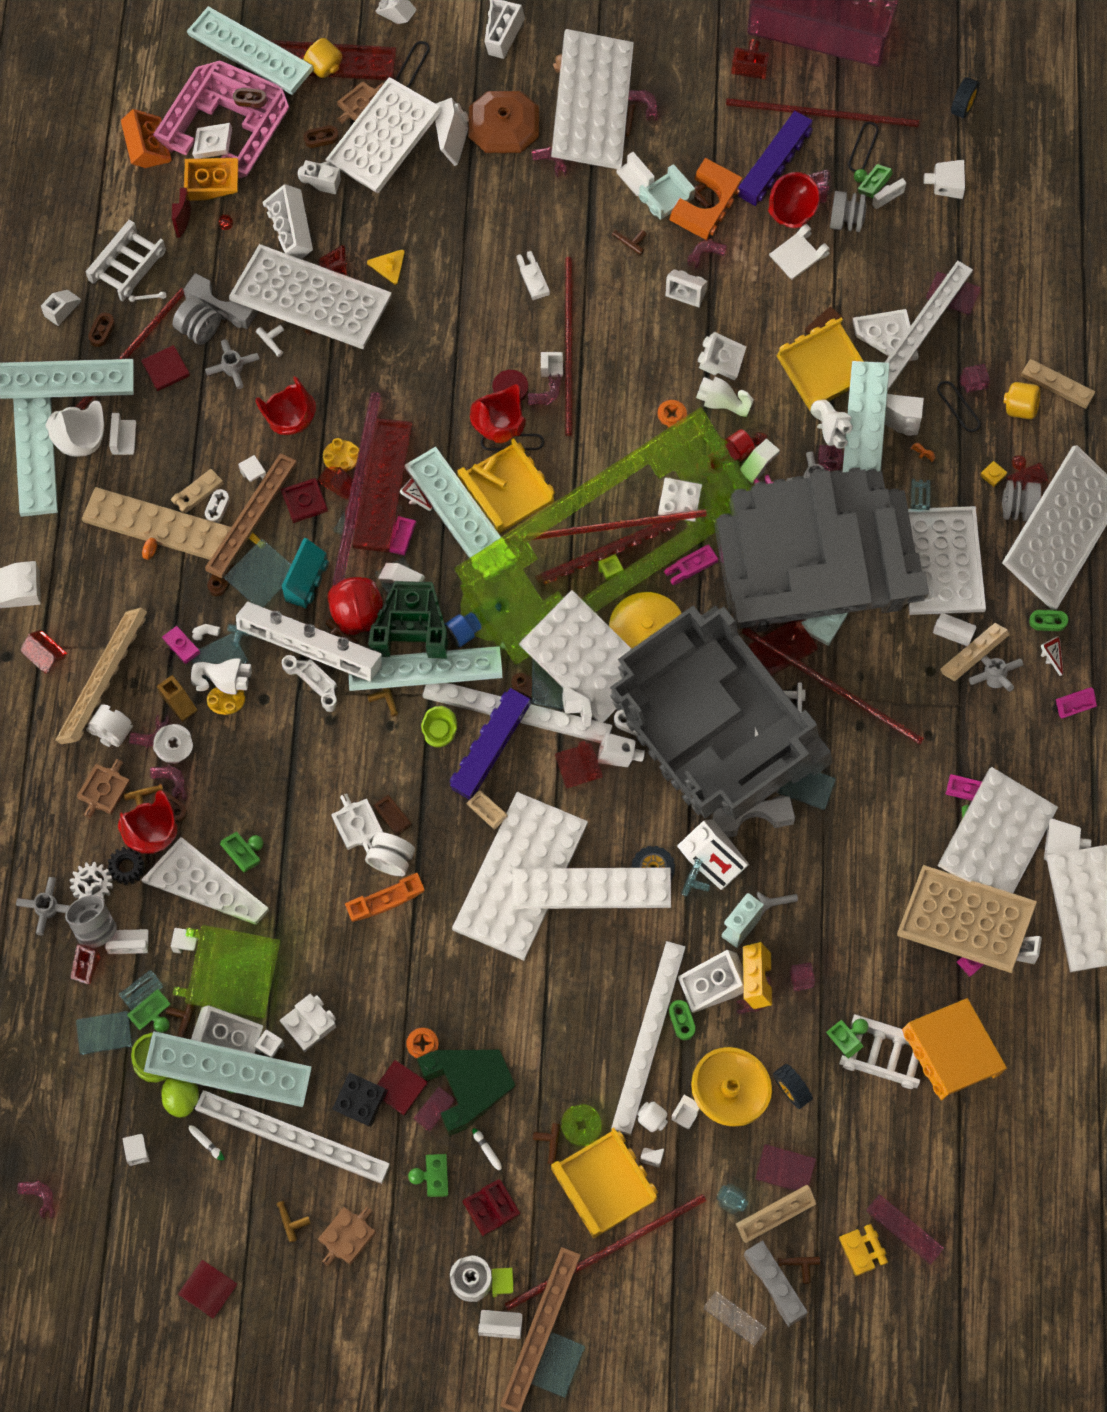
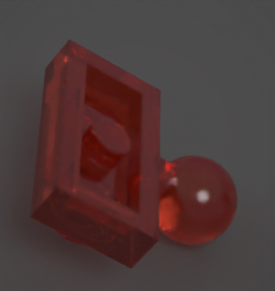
(1032, 474)

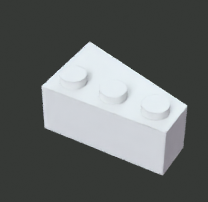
(502, 26)

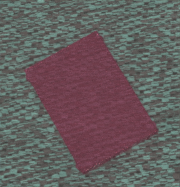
(964, 298)
(784, 1168)

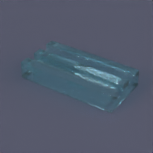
(921, 485)
(123, 994)

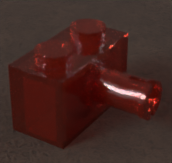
(750, 61)

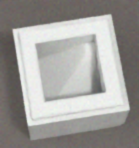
(652, 1157)

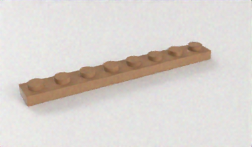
(251, 515)
(540, 1330)

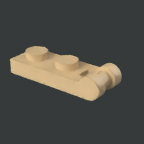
(197, 491)

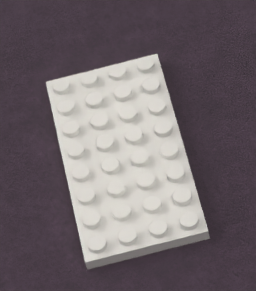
(592, 99)
(310, 296)
(1061, 529)
(527, 839)

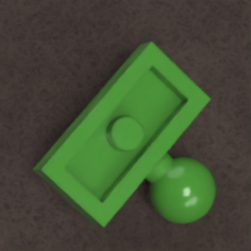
(874, 181)
(243, 852)
(149, 1010)
(846, 1038)
(435, 1175)

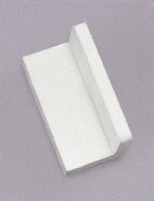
(635, 173)
(122, 435)
(954, 629)
(128, 942)
(500, 1324)

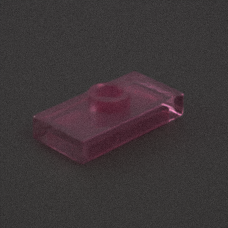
(430, 1112)

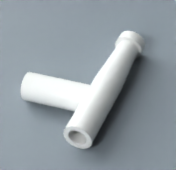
(267, 338)

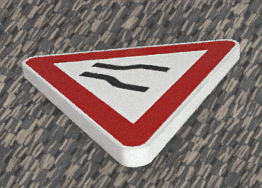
(413, 492)
(1052, 650)

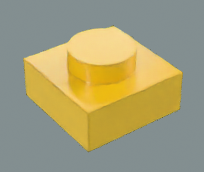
(993, 474)

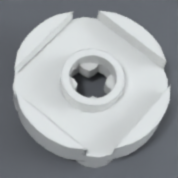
(163, 748)

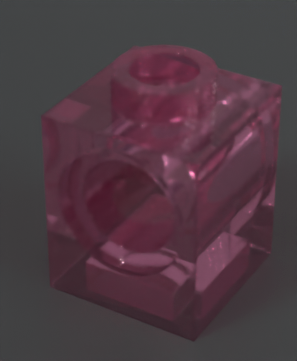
(975, 378)
(830, 464)
(802, 976)

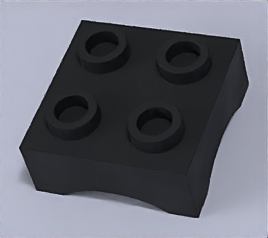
(359, 1099)

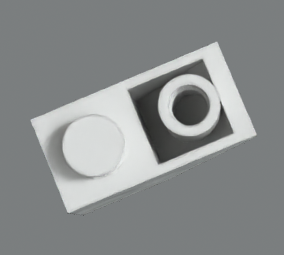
(396, 10)
(321, 176)
(59, 306)

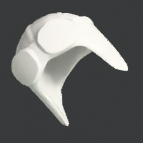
(77, 430)

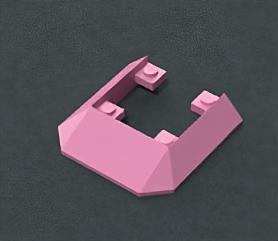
(214, 86)

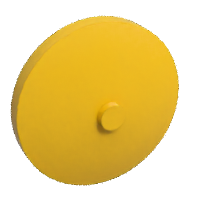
(642, 616)
(731, 1086)

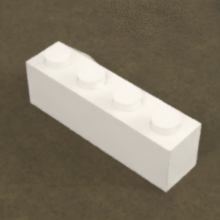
(290, 220)

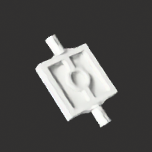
(356, 823)

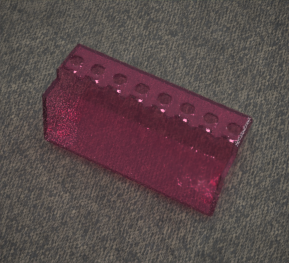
(827, 26)

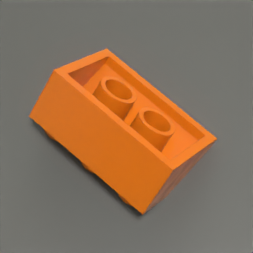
(141, 144)

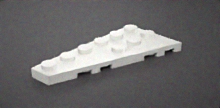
(196, 878)

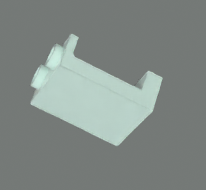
(665, 192)
(742, 920)

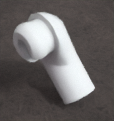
(205, 629)

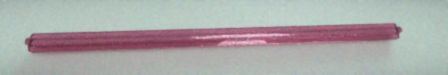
(356, 489)

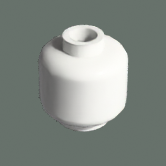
(652, 1116)

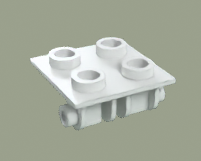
(679, 497)

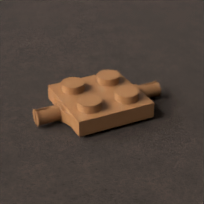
(356, 101)
(103, 789)
(347, 1236)

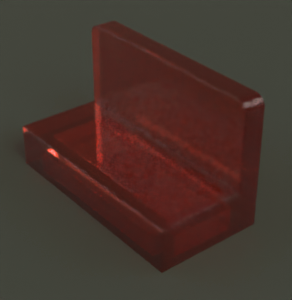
(42, 651)

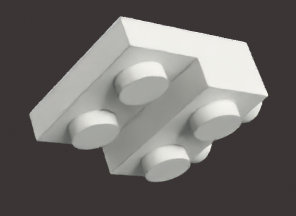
(721, 356)
(308, 1022)

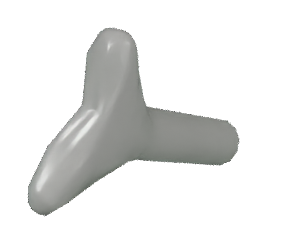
(769, 902)

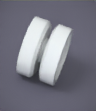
(390, 854)

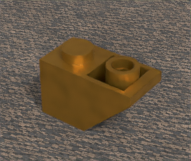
(176, 698)

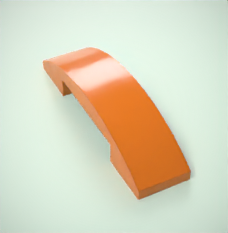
(385, 899)

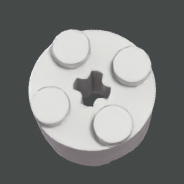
(109, 726)
(475, 1289)

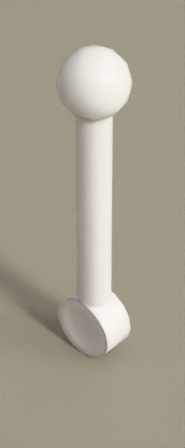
(132, 298)

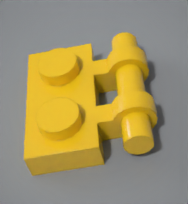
(857, 1253)

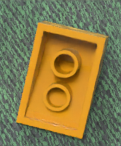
(210, 177)

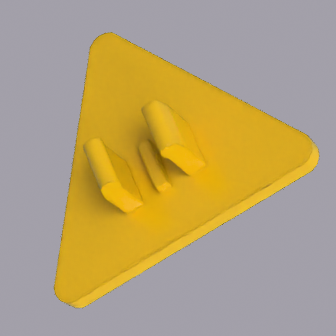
(388, 265)

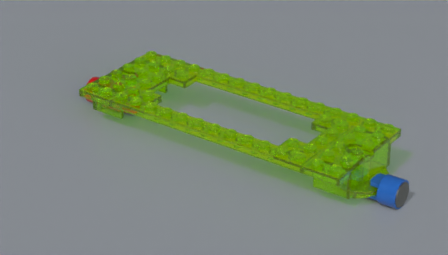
(498, 595)

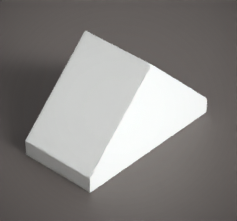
(1030, 949)

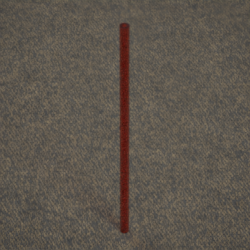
(822, 112)
(141, 337)
(568, 346)
(623, 524)
(833, 686)
(612, 1248)

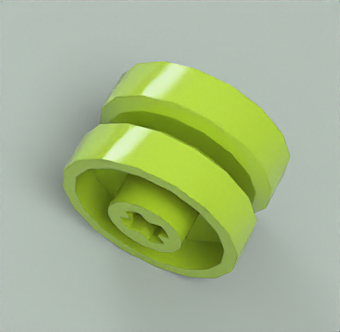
(139, 1057)

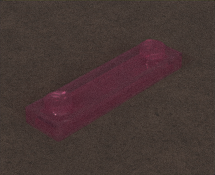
(905, 1229)

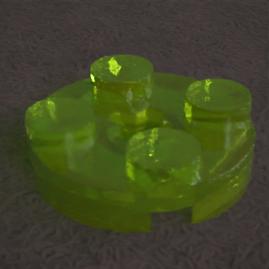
(592, 1122)

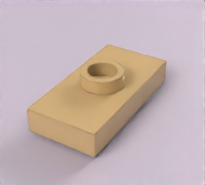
(487, 809)

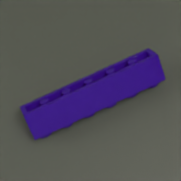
(775, 157)
(490, 744)

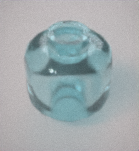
(732, 1199)

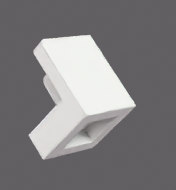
(551, 363)
(251, 469)
(181, 942)
(269, 1044)
(686, 1112)
(135, 1150)

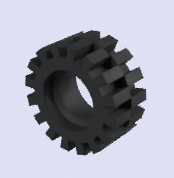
(126, 854)

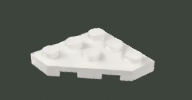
(883, 330)

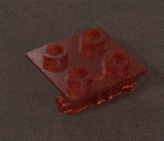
(578, 765)

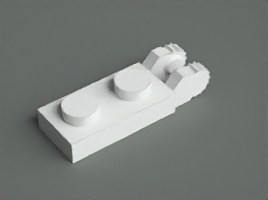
(533, 277)

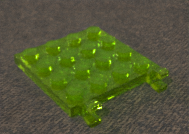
(231, 971)

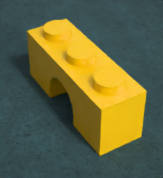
(755, 964)

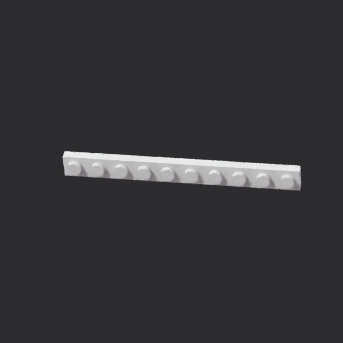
(927, 319)
(535, 715)
(648, 1038)
(292, 1137)

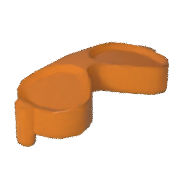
(927, 453)

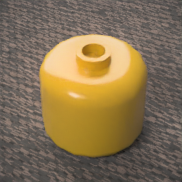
(323, 57)
(1022, 400)

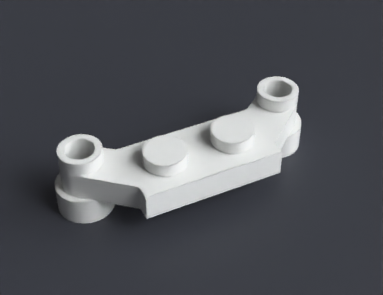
(315, 678)

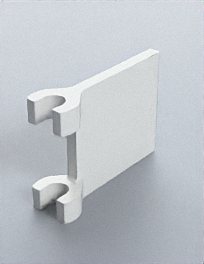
(798, 254)

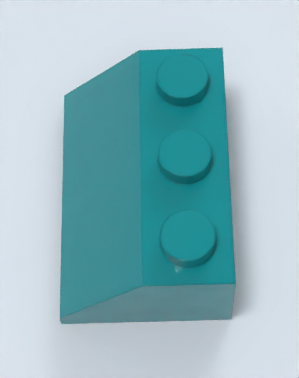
(305, 574)

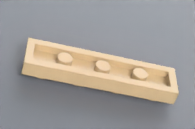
(1057, 383)
(974, 651)
(776, 1213)

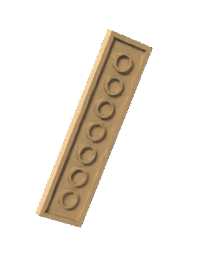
(149, 520)
(101, 675)

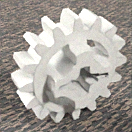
(86, 876)

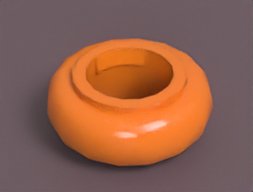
(149, 548)

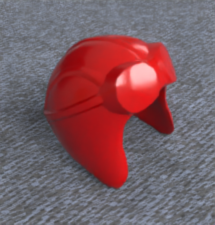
(794, 199)
(289, 410)
(499, 415)
(355, 604)
(149, 826)

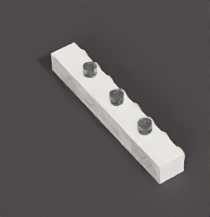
(309, 641)

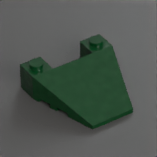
(410, 615)
(475, 1079)

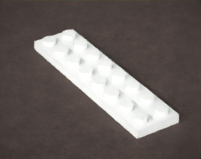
(591, 888)

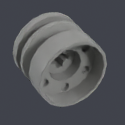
(847, 211)
(196, 320)
(1020, 500)
(91, 921)

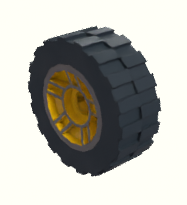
(965, 97)
(654, 857)
(792, 1086)

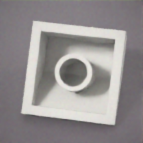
(686, 287)

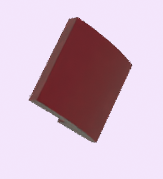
(181, 212)
(491, 1207)
(207, 1289)

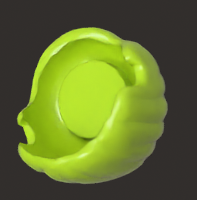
(439, 726)
(179, 1097)

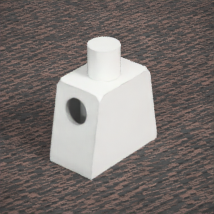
(947, 179)
(618, 751)
(1063, 838)

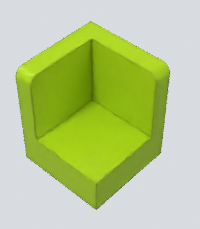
(610, 566)
(502, 1281)

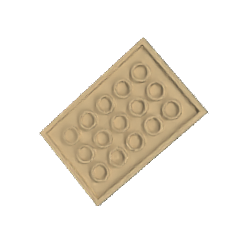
(967, 918)

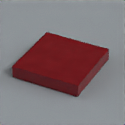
(165, 368)
(304, 500)
(402, 1087)

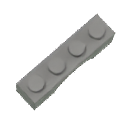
(236, 313)
(776, 811)
(777, 1284)

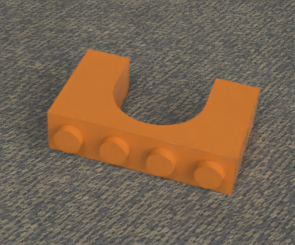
(704, 221)

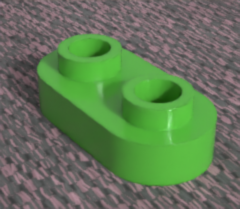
(1048, 620)
(683, 1020)

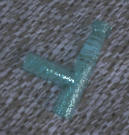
(238, 634)
(692, 883)

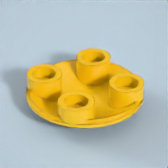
(341, 454)
(225, 703)

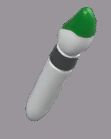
(478, 1136)
(216, 1152)

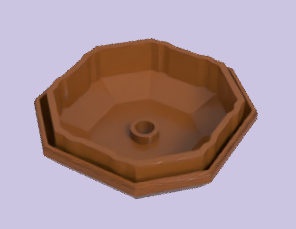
(508, 132)

